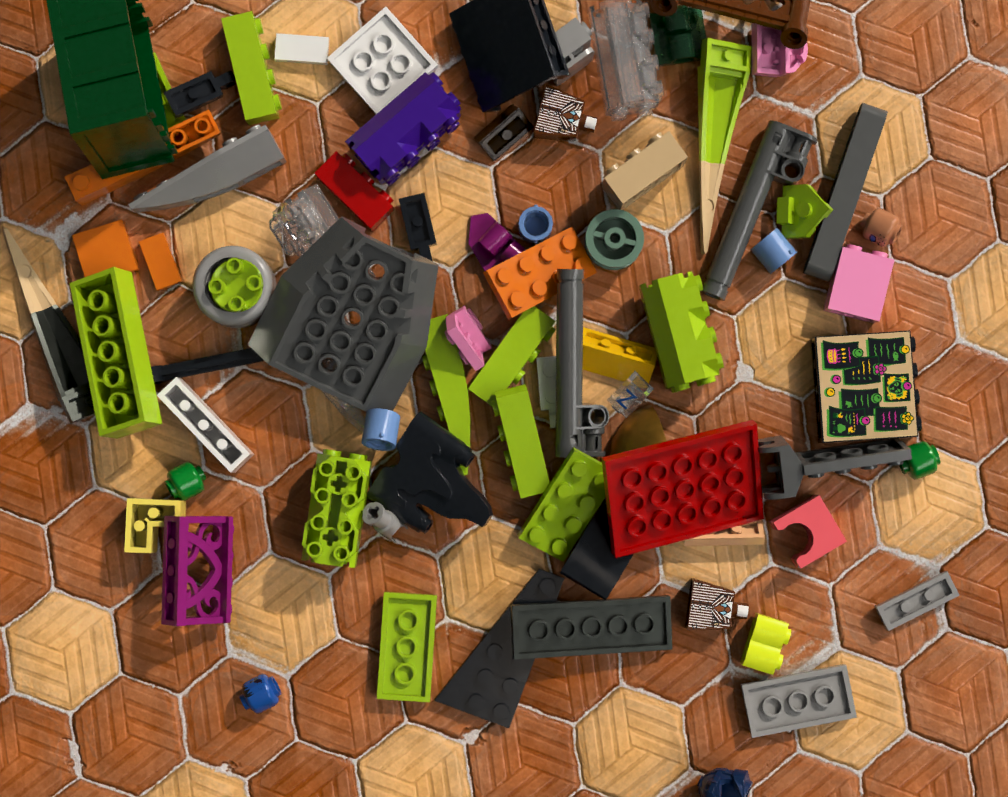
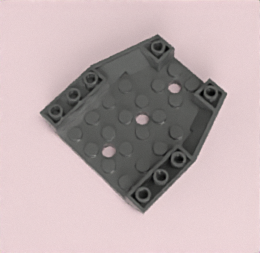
(309, 322)

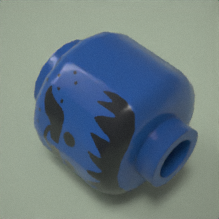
(260, 693)

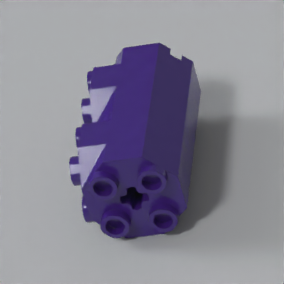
(405, 128)

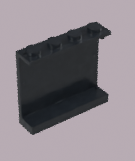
(507, 48)

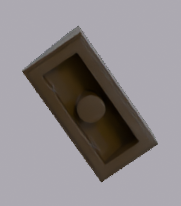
(503, 132)

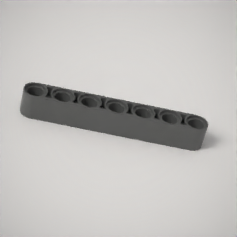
(845, 191)

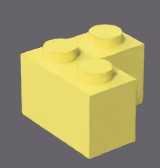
(144, 519)

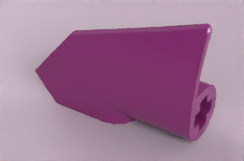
(491, 241)

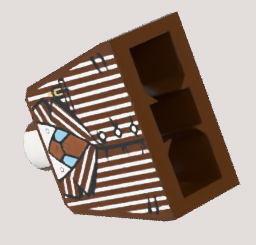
(561, 116)
(712, 607)

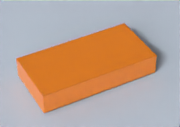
(160, 261)

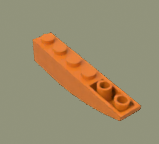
(186, 136)

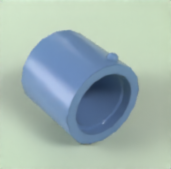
(535, 225)
(773, 251)
(381, 429)

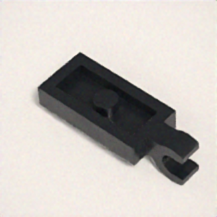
(197, 92)
(418, 224)

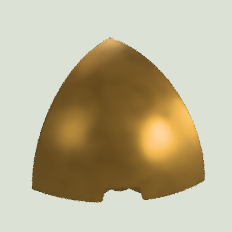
(638, 430)

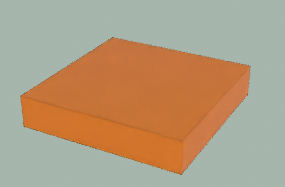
(105, 248)

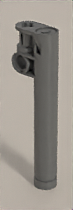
(775, 152)
(573, 417)

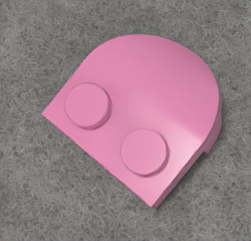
(771, 56)
(465, 332)

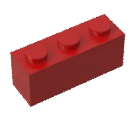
(355, 190)

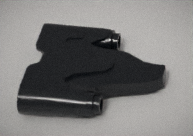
(430, 476)

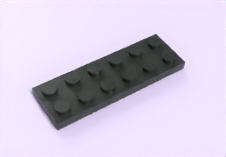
(591, 627)

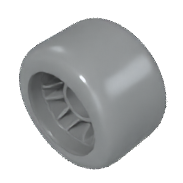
(205, 300)

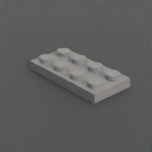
(798, 700)

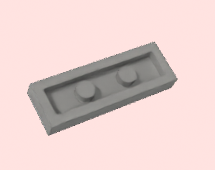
(917, 600)

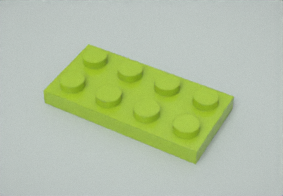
(566, 506)
(407, 646)

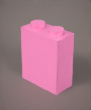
(859, 284)

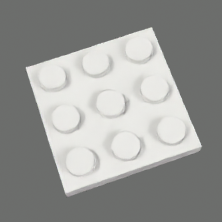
(381, 60)

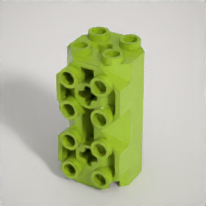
(680, 331)
(336, 508)

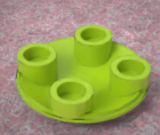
(236, 285)

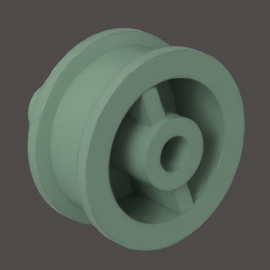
(614, 239)

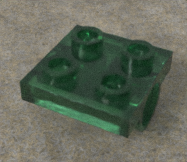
(678, 36)

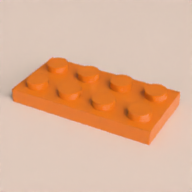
(532, 274)

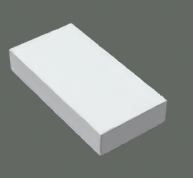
(301, 49)

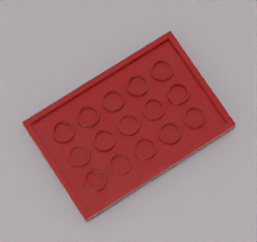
(683, 488)

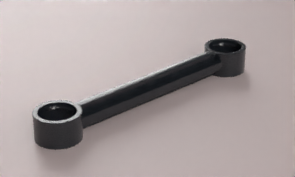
(204, 365)

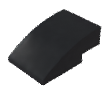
(592, 559)

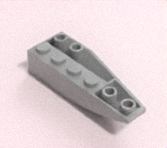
(216, 174)

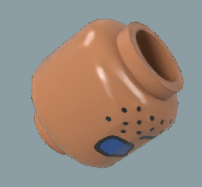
(881, 227)

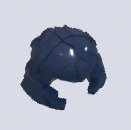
(725, 783)

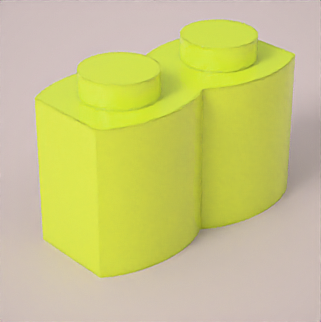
(765, 644)

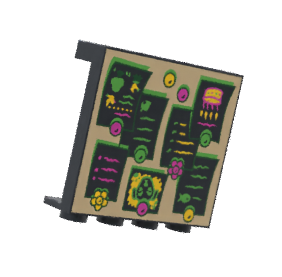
(865, 386)

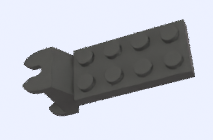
(792, 466)

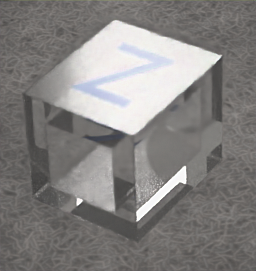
(630, 394)

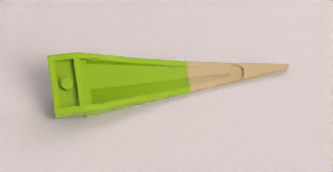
(721, 87)

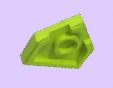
(800, 211)

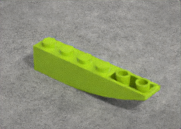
(448, 381)

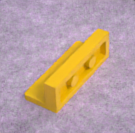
(616, 356)

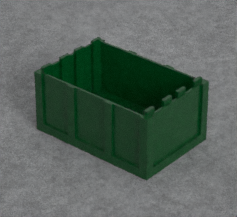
(110, 84)

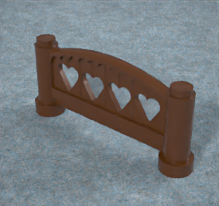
(789, 18)

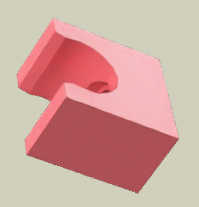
(820, 527)

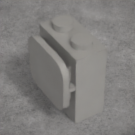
(575, 46)

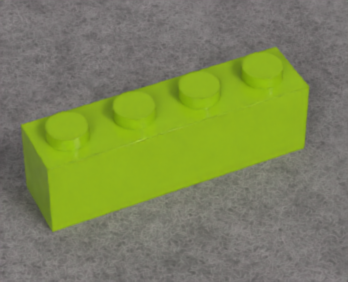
(250, 67)
(513, 353)
(522, 440)

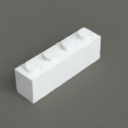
(205, 424)

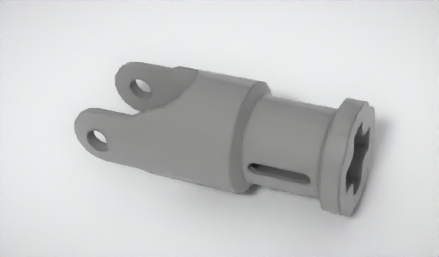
(382, 520)

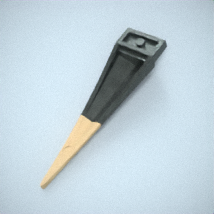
(57, 339)

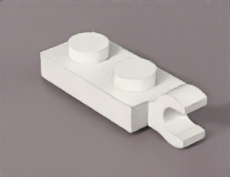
(547, 386)

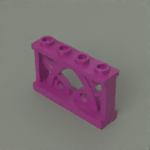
(217, 585)

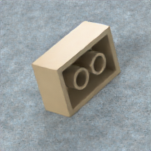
(643, 170)

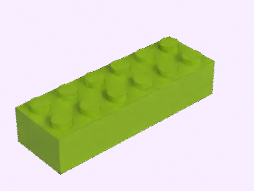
(115, 353)

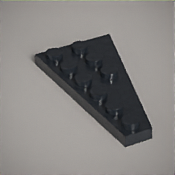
(490, 678)

